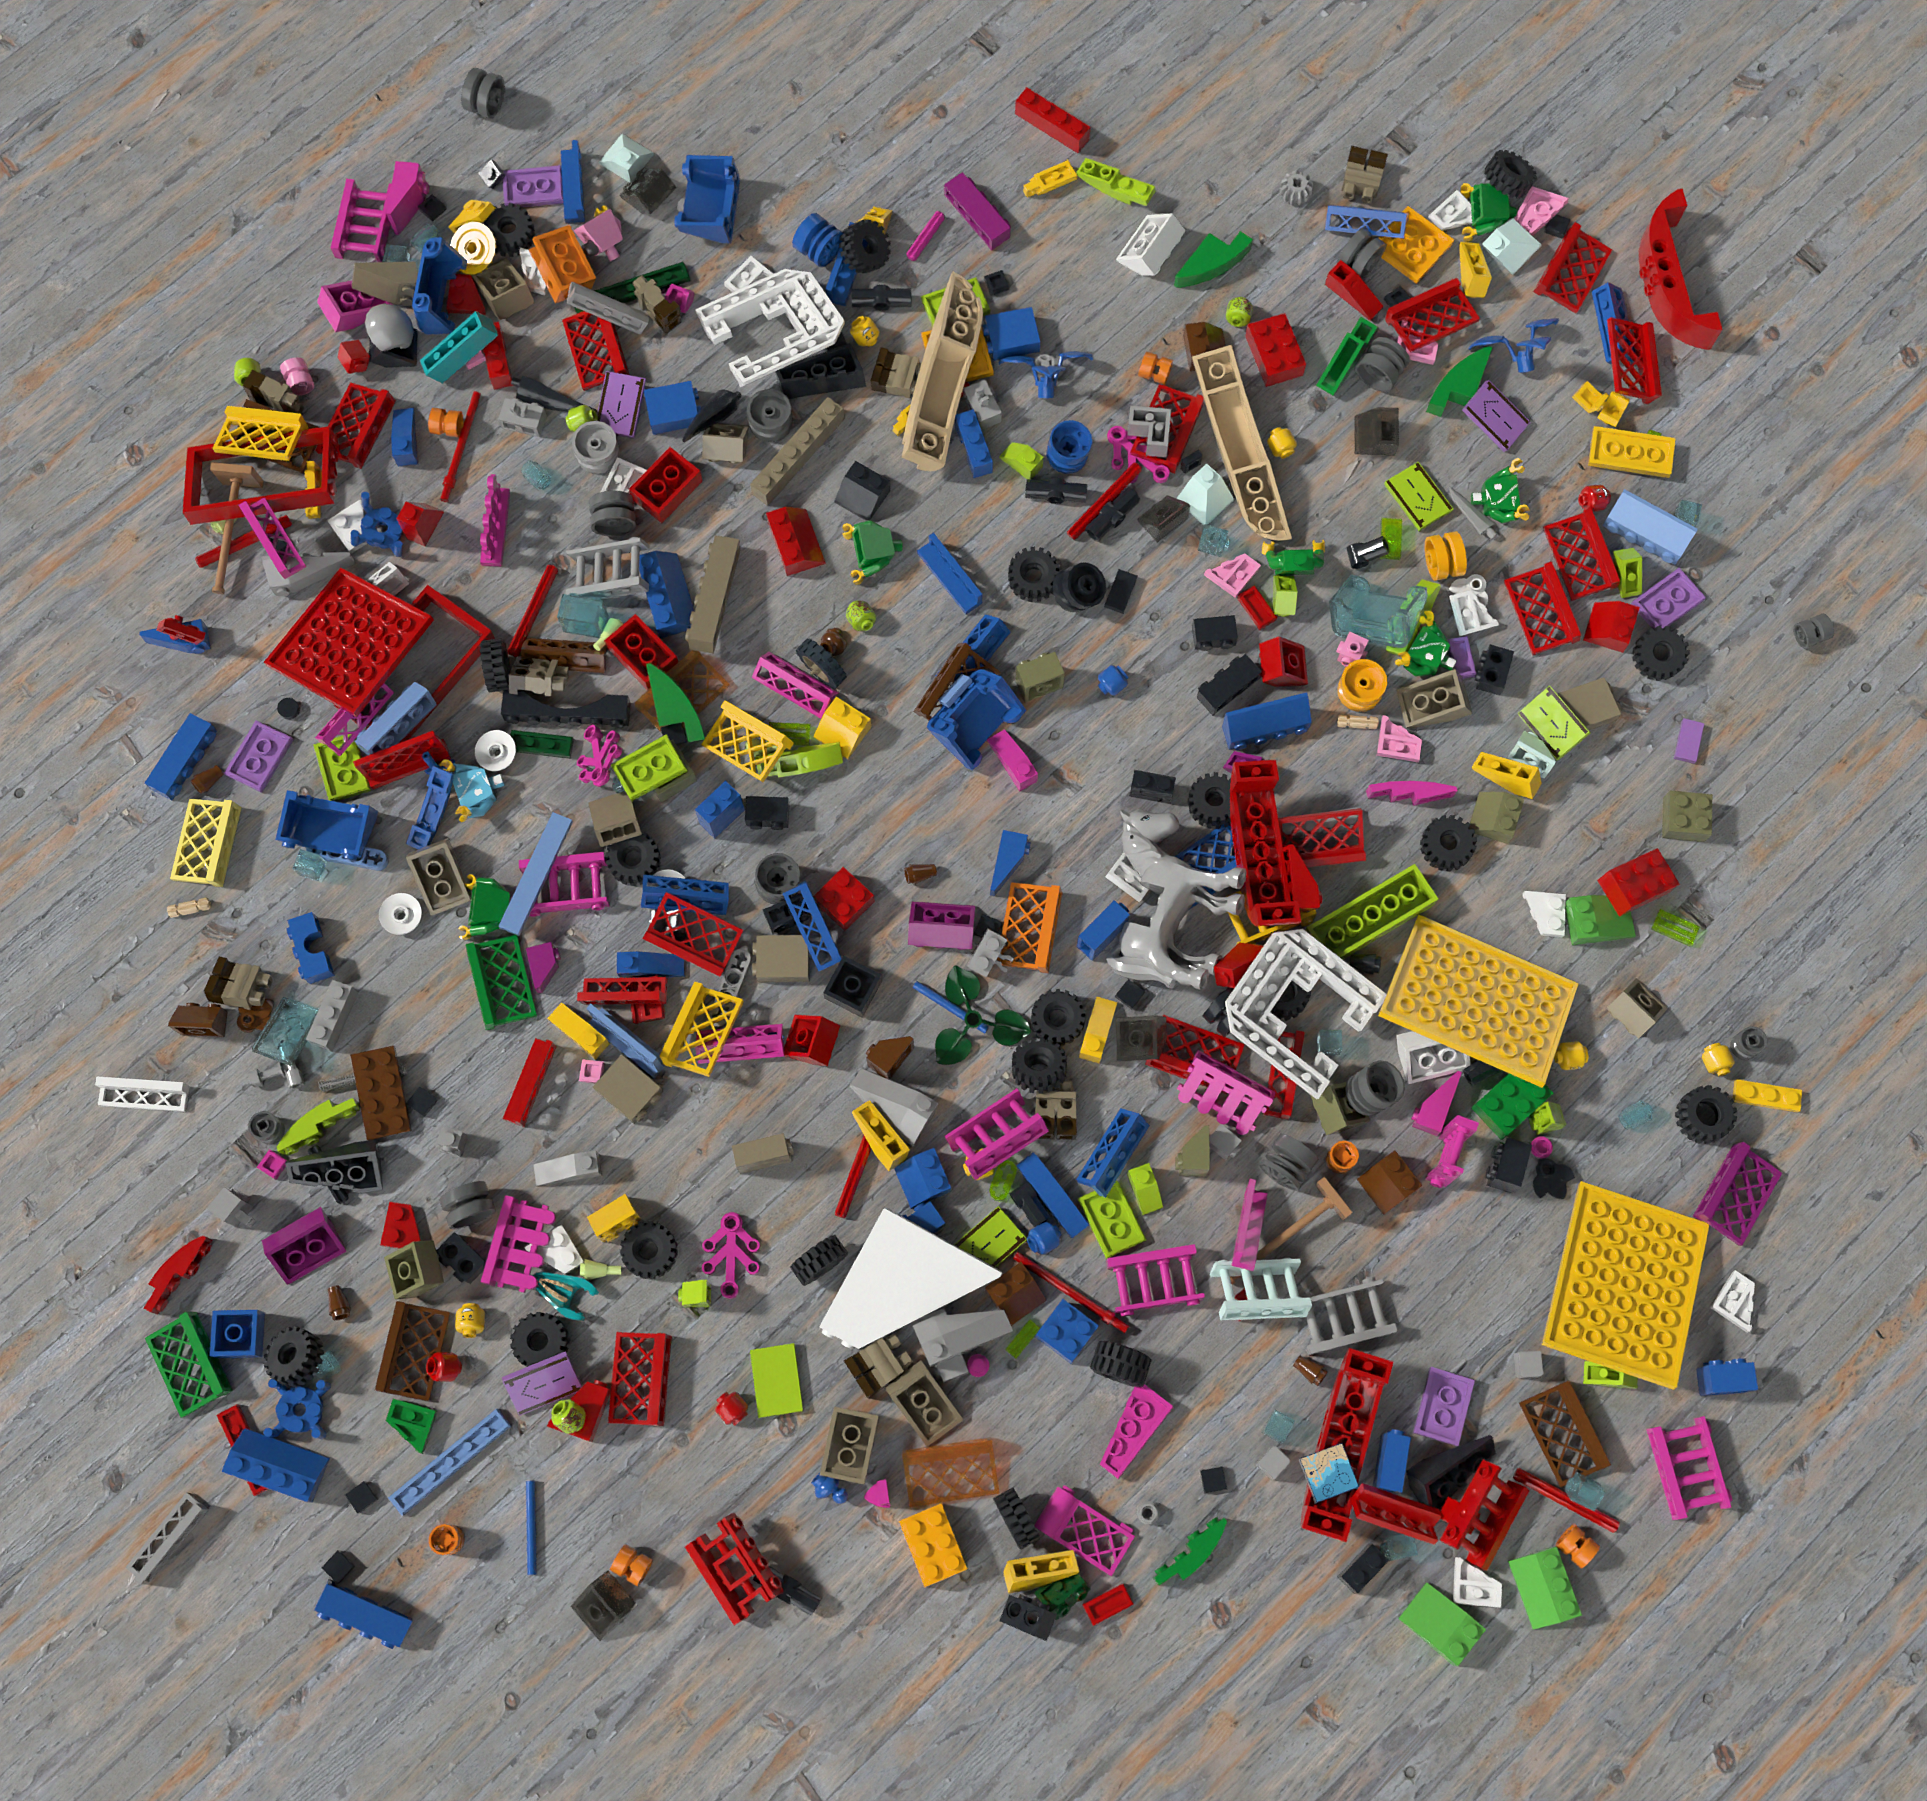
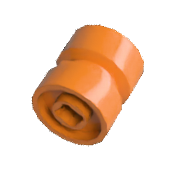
(1148, 367)
(445, 422)
(1342, 1157)
(446, 1539)
(1581, 1553)
(631, 1565)

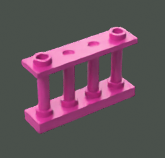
(349, 210)
(573, 864)
(1453, 1137)
(1004, 1147)
(1163, 1258)
(1672, 1484)

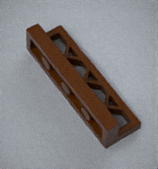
(583, 658)

